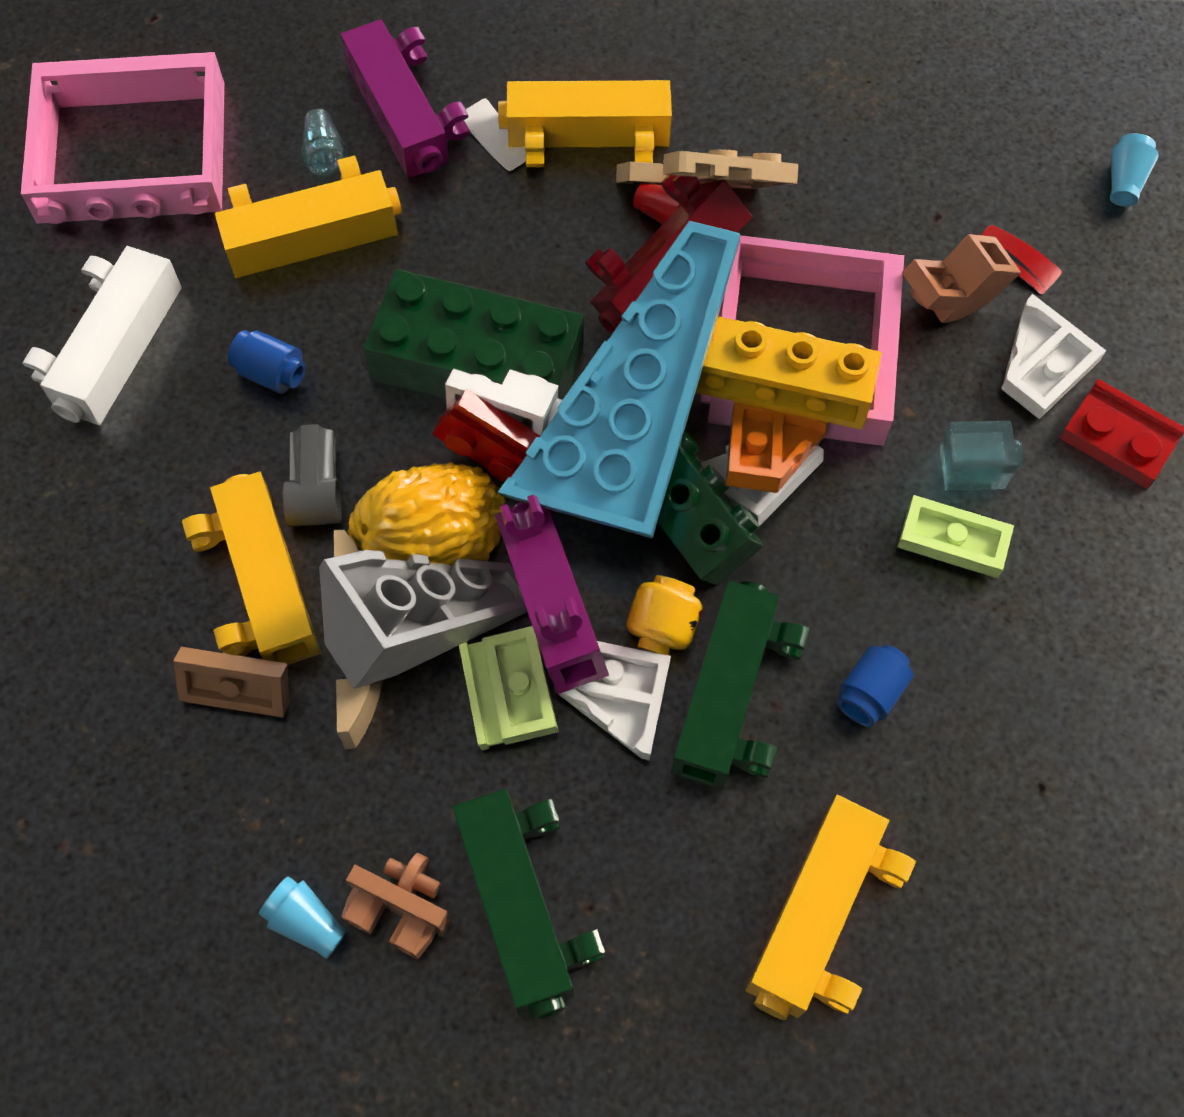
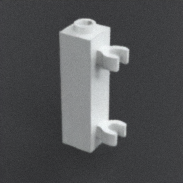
(109, 336)

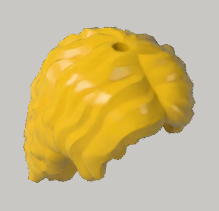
(430, 512)

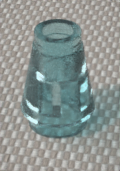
(321, 143)

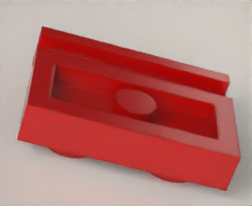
(1123, 433)
(484, 435)

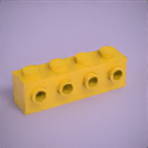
(790, 372)

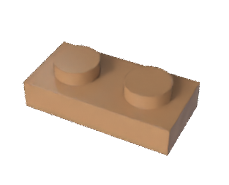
(232, 681)

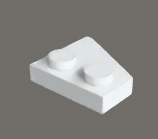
(1047, 358)

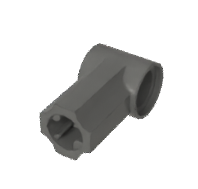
(312, 490)

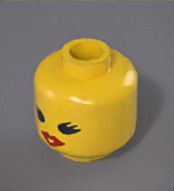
(664, 615)

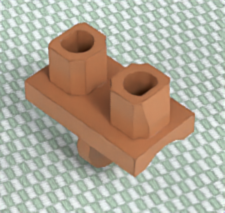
(419, 917)

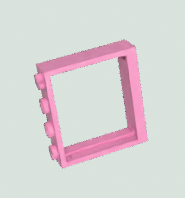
(112, 83)
(835, 269)

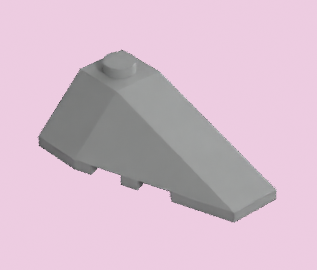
(400, 613)

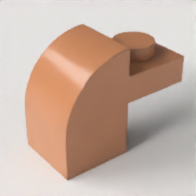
(964, 279)

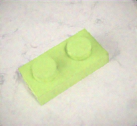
(955, 536)

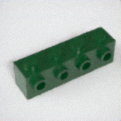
(703, 520)

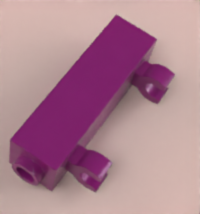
(396, 99)
(551, 595)

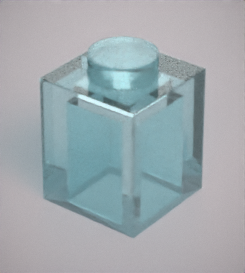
(979, 455)

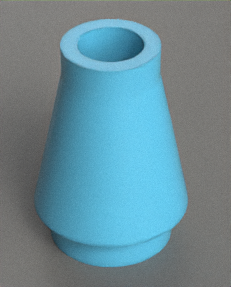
(1130, 167)
(302, 917)

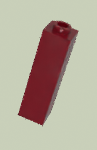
(703, 203)

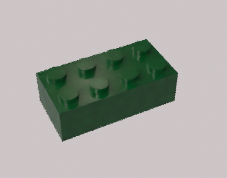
(443, 326)

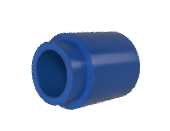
(266, 360)
(875, 685)

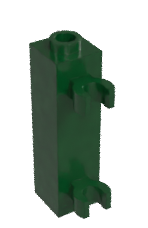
(725, 686)
(515, 905)

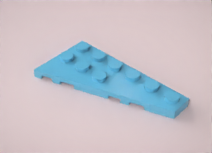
(626, 413)

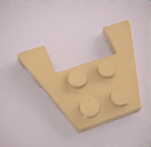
(750, 172)

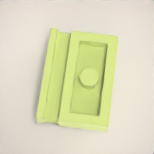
(508, 688)

